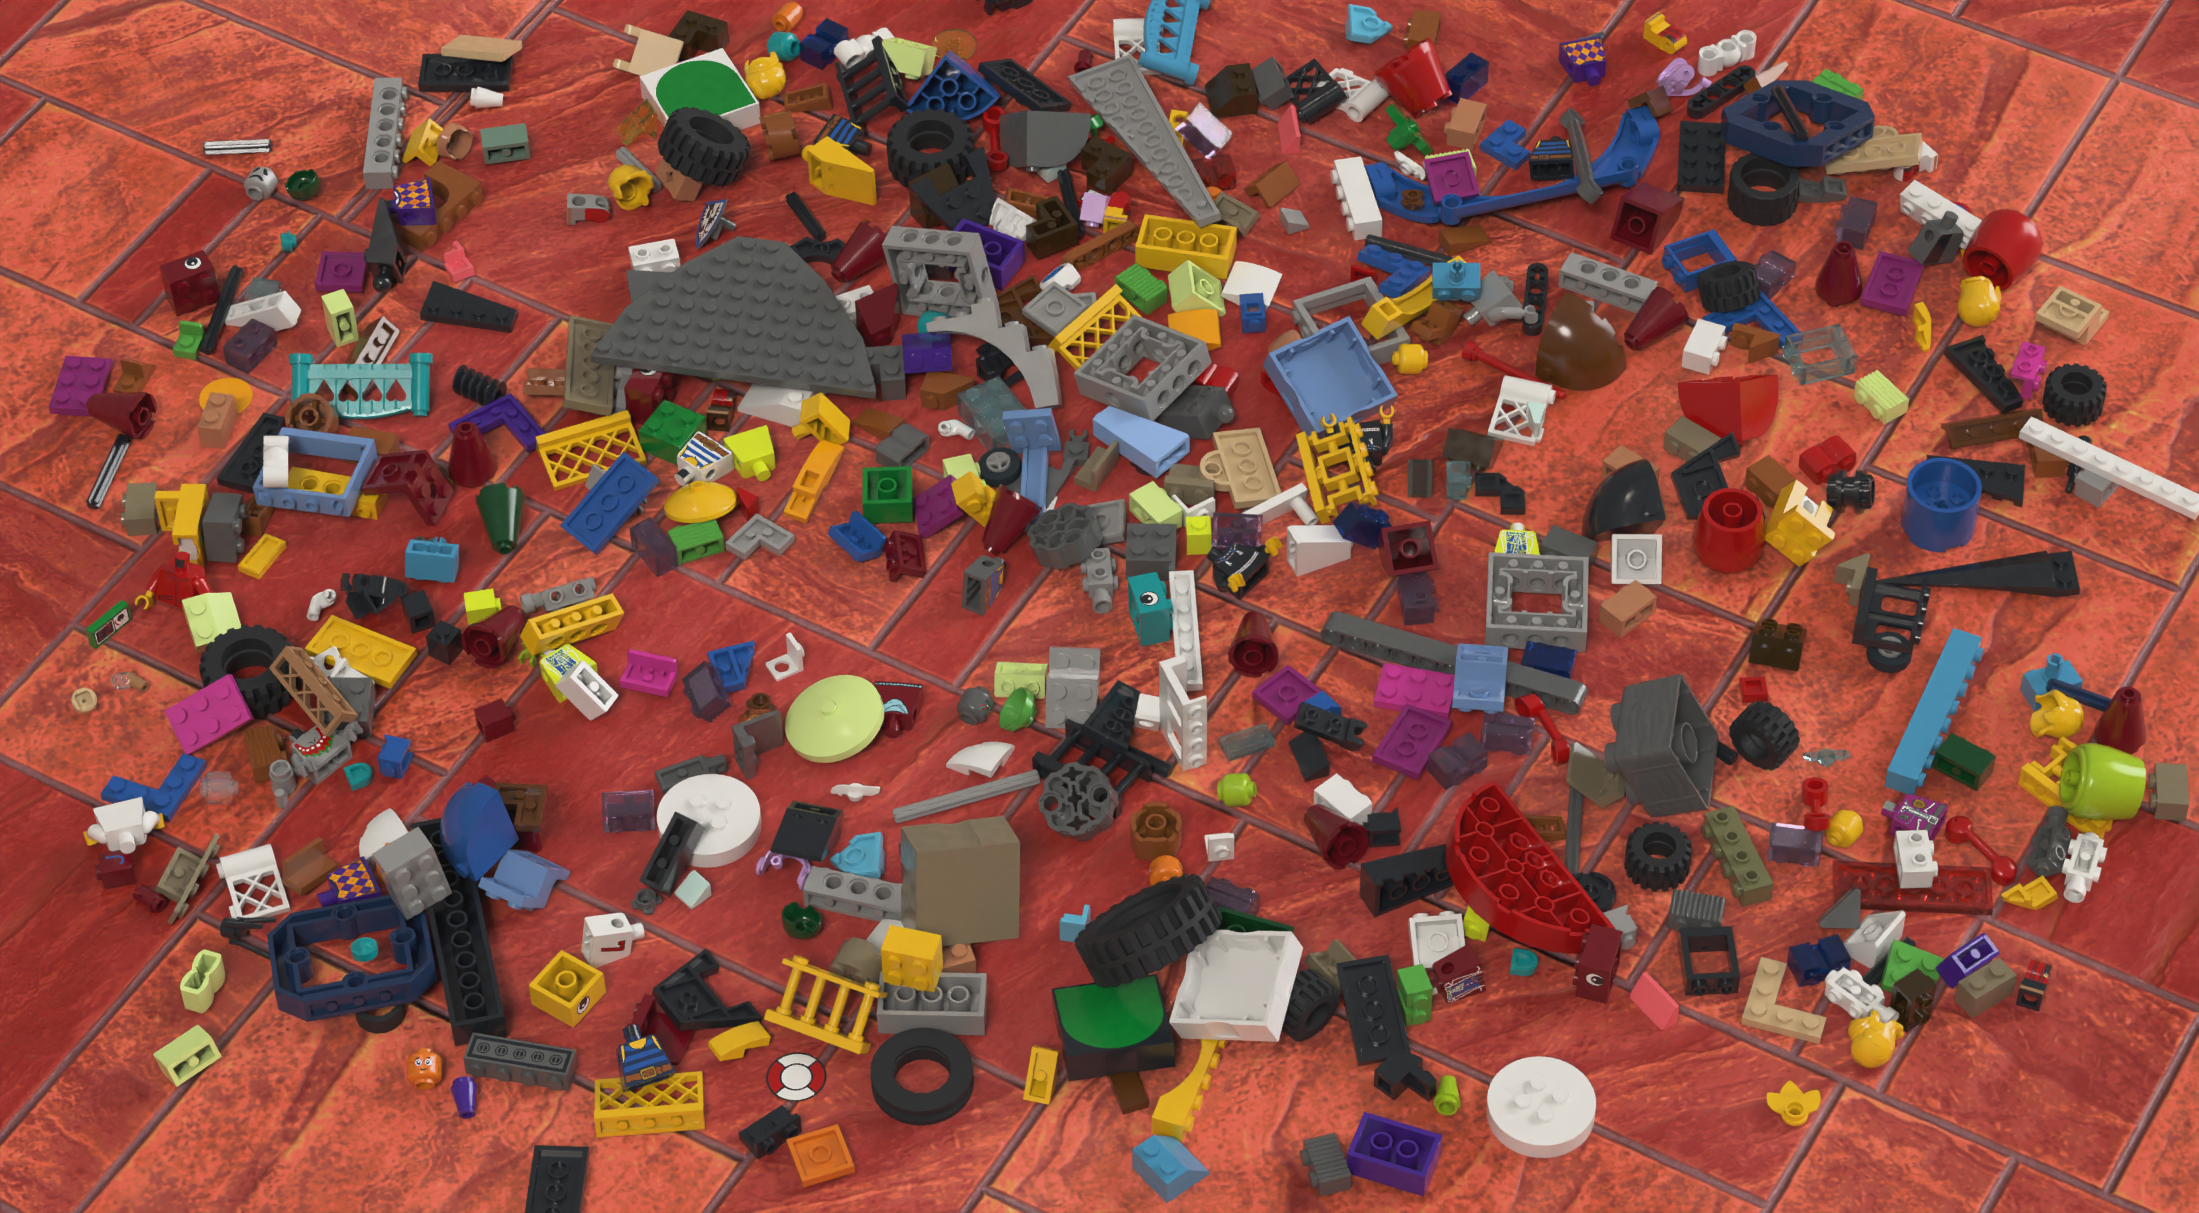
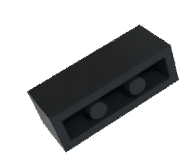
(672, 854)

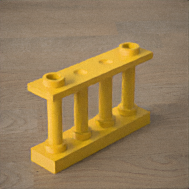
(830, 1031)

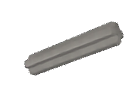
(628, 158)

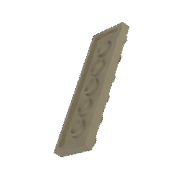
(587, 384)

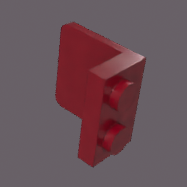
(652, 1022)

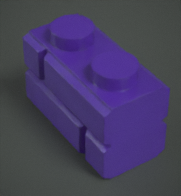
(1967, 960)

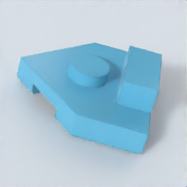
(1364, 25)
(862, 856)

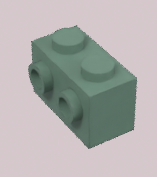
(505, 143)

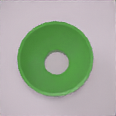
(1018, 710)

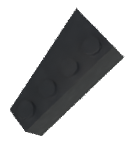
(1403, 879)

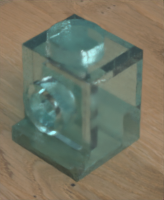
(1457, 479)

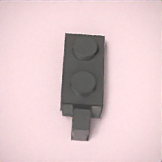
(689, 768)

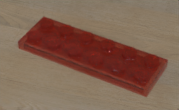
(1952, 891)

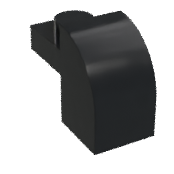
(1404, 1072)

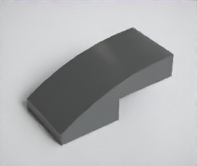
(1826, 190)

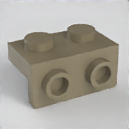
(1235, 214)
(1325, 961)

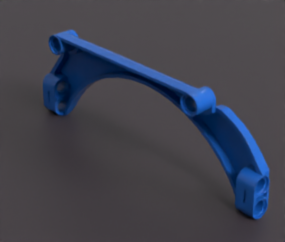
(1620, 164)

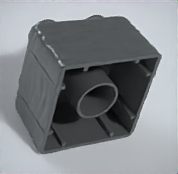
(1663, 747)

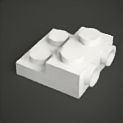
(1434, 937)

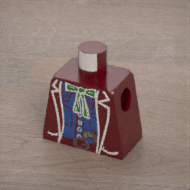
(1458, 975)

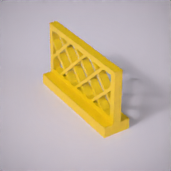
(1086, 320)
(585, 435)
(650, 1117)

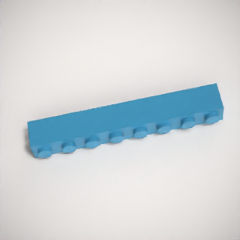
(1934, 712)

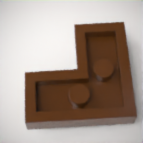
(527, 801)

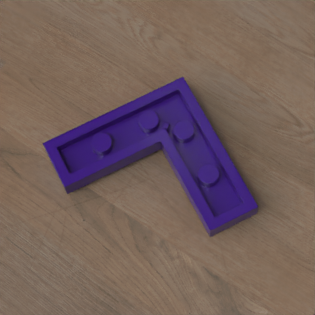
(507, 412)

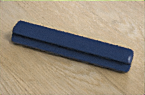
(2081, 695)

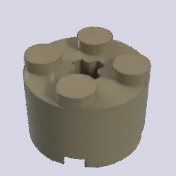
(857, 962)

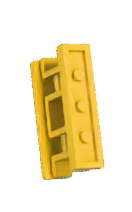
(1319, 475)
(2036, 781)

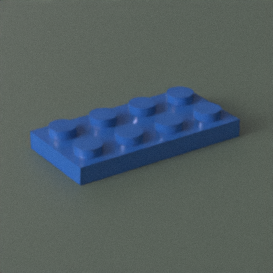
(610, 503)

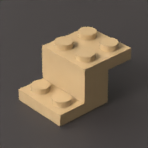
(2072, 315)

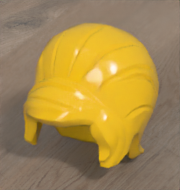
(765, 76)
(630, 186)
(1978, 301)
(2057, 717)
(1873, 1040)

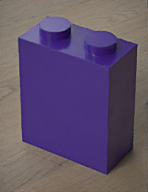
(926, 352)

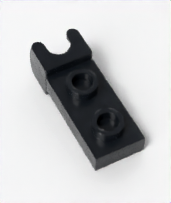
(1330, 726)

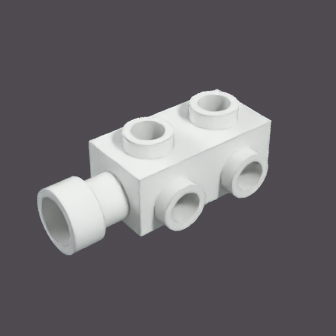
(2082, 867)
(1856, 996)

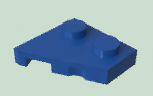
(733, 664)

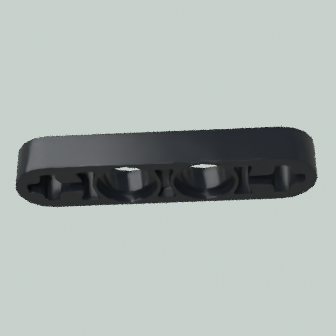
(1701, 105)
(1537, 299)

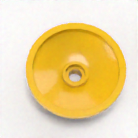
(700, 502)

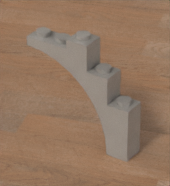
(985, 323)

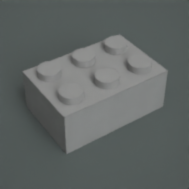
(412, 873)

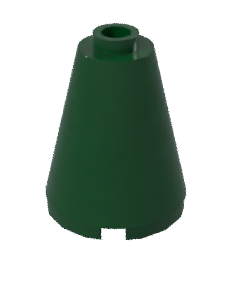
(501, 515)

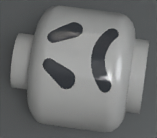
(260, 183)

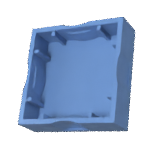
(1329, 376)

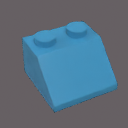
(1167, 1166)

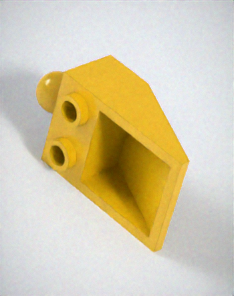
(839, 172)

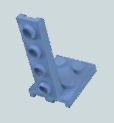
(1034, 435)

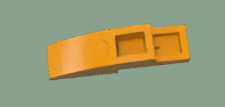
(812, 479)

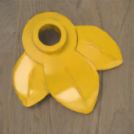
(1793, 1101)

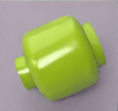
(1236, 790)

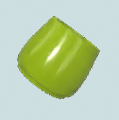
(2102, 783)

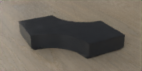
(818, 251)

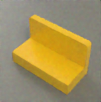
(423, 143)

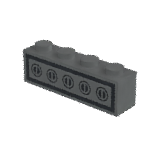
(520, 1062)

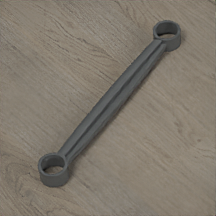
(1587, 188)

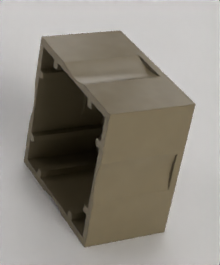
(961, 880)

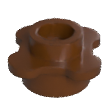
(1412, 199)
(760, 700)

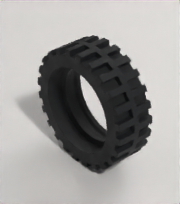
(1148, 930)

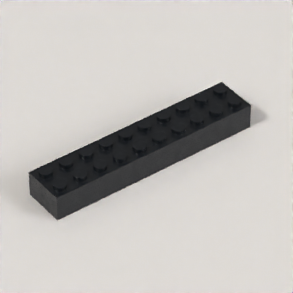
(463, 952)

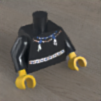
(1376, 437)
(1241, 566)

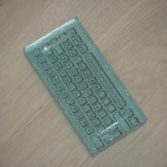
(1246, 742)

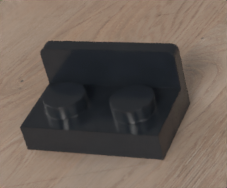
(770, 1131)

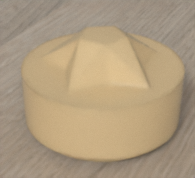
(84, 701)

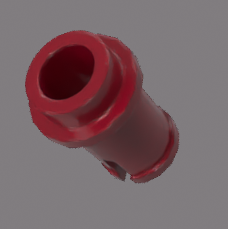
(1084, 61)
(154, 901)

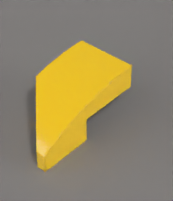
(1922, 321)
(2031, 896)

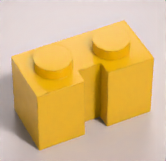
(973, 497)

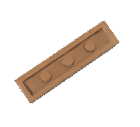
(320, 685)

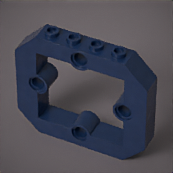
(1845, 118)
(356, 991)

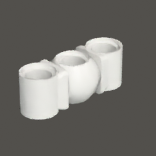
(855, 50)
(1726, 53)
(275, 462)

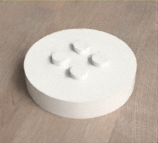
(721, 806)
(1541, 1107)

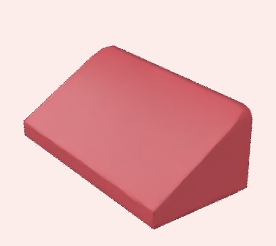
(1289, 131)
(1655, 1002)

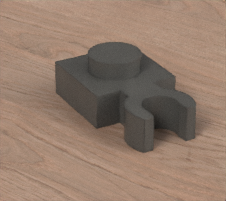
(1077, 448)

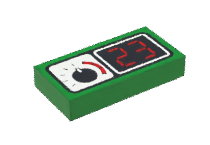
(108, 624)

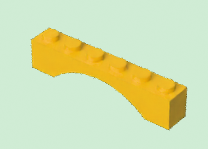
(1395, 312)
(1176, 1108)

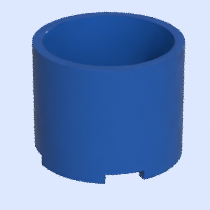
(1941, 504)

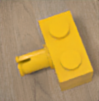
(822, 420)

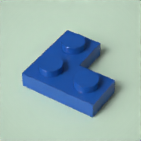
(1504, 147)

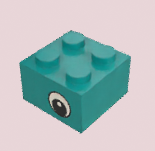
(1149, 608)

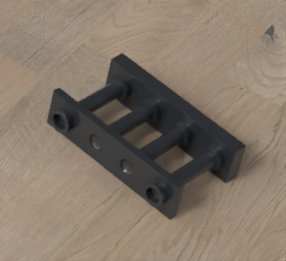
(890, 83)
(1135, 766)

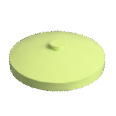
(834, 718)

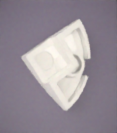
(1009, 220)
(981, 758)
(381, 830)

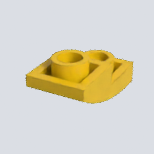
(733, 1042)

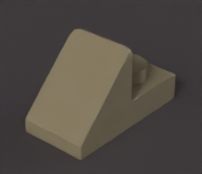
(1853, 575)

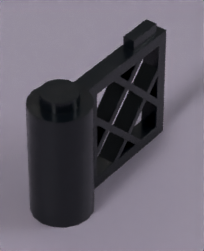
(1319, 99)

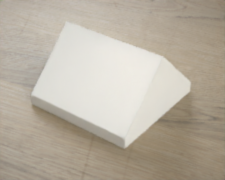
(1636, 558)
(1874, 937)

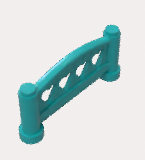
(412, 377)

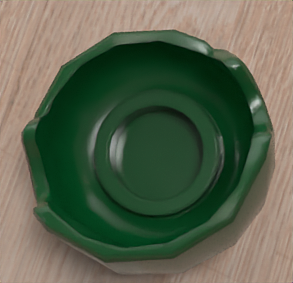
(303, 185)
(801, 922)

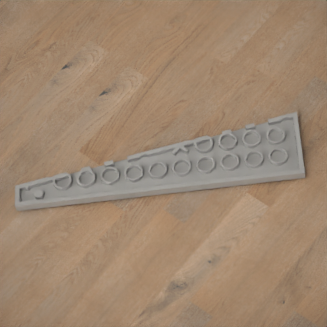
(1133, 113)

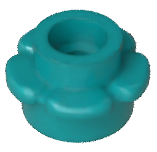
(288, 241)

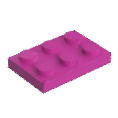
(1415, 686)
(209, 714)

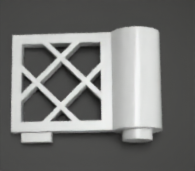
(1131, 32)
(1361, 100)
(1517, 393)
(250, 868)

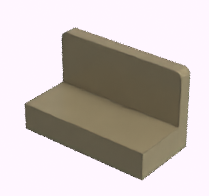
(1098, 467)

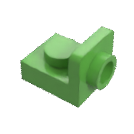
(189, 340)

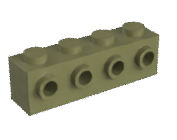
(1737, 856)

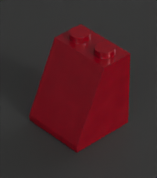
(1646, 217)
(1407, 549)

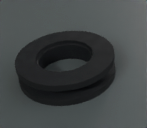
(922, 1107)

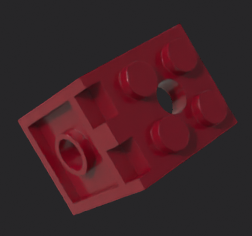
(414, 475)

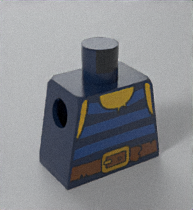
(641, 1060)

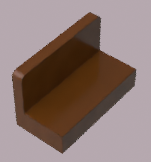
(1656, 99)

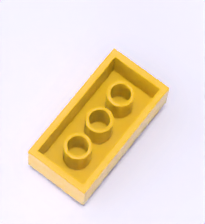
(1169, 242)

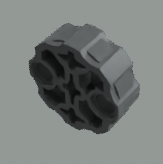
(1064, 536)
(1068, 816)

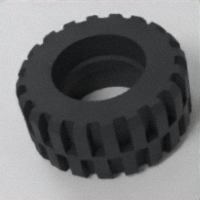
(925, 131)
(703, 146)
(245, 649)

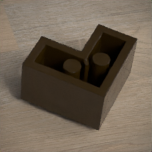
(699, 33)
(1105, 165)
(1052, 230)

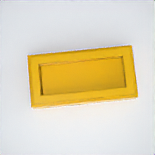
(262, 556)

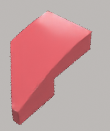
(457, 264)

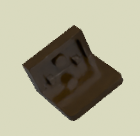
(1777, 644)

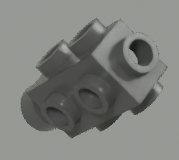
(2050, 844)

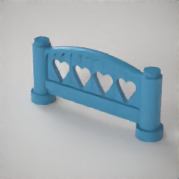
(1176, 62)

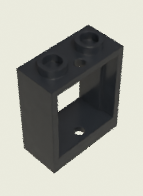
(1708, 940)

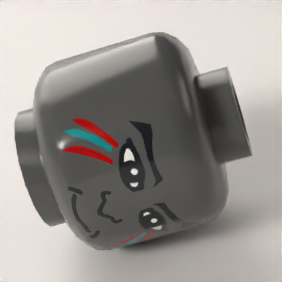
(975, 705)

